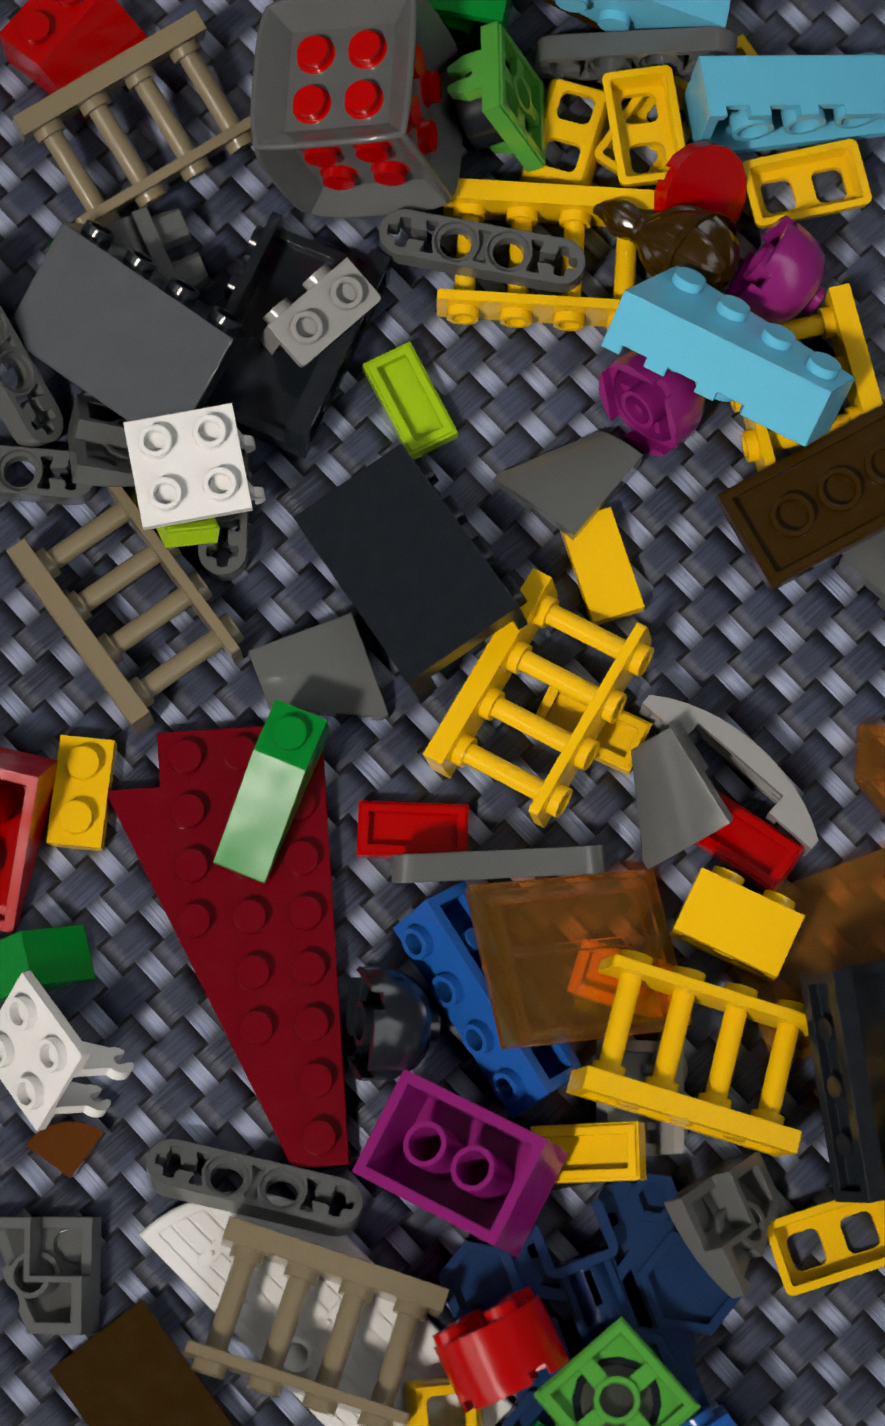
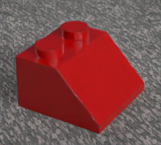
(66, 39)

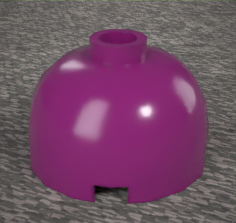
(782, 274)
(655, 407)

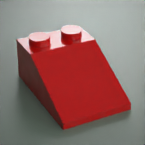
(24, 811)

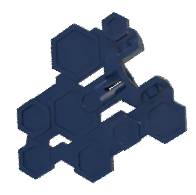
(638, 1239)

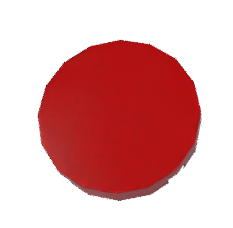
(703, 177)

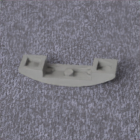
(744, 755)

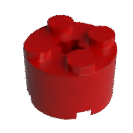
(500, 1352)

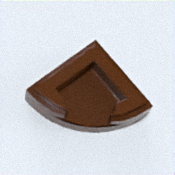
(66, 1145)

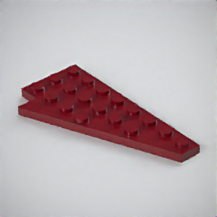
(254, 945)

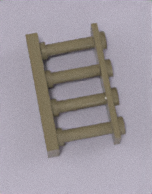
(136, 70)
(105, 652)
(358, 1284)

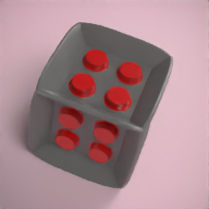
(356, 106)

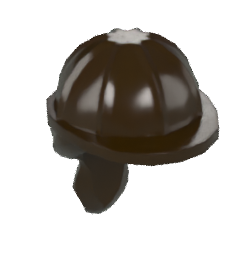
(675, 237)

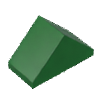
(54, 955)

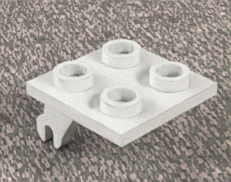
(190, 466)
(45, 1053)

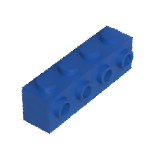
(446, 952)

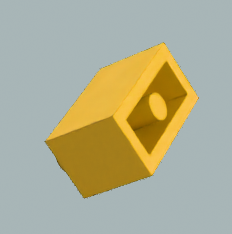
(738, 923)

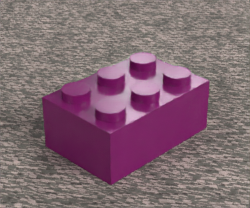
(461, 1162)

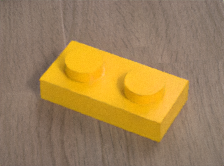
(81, 793)

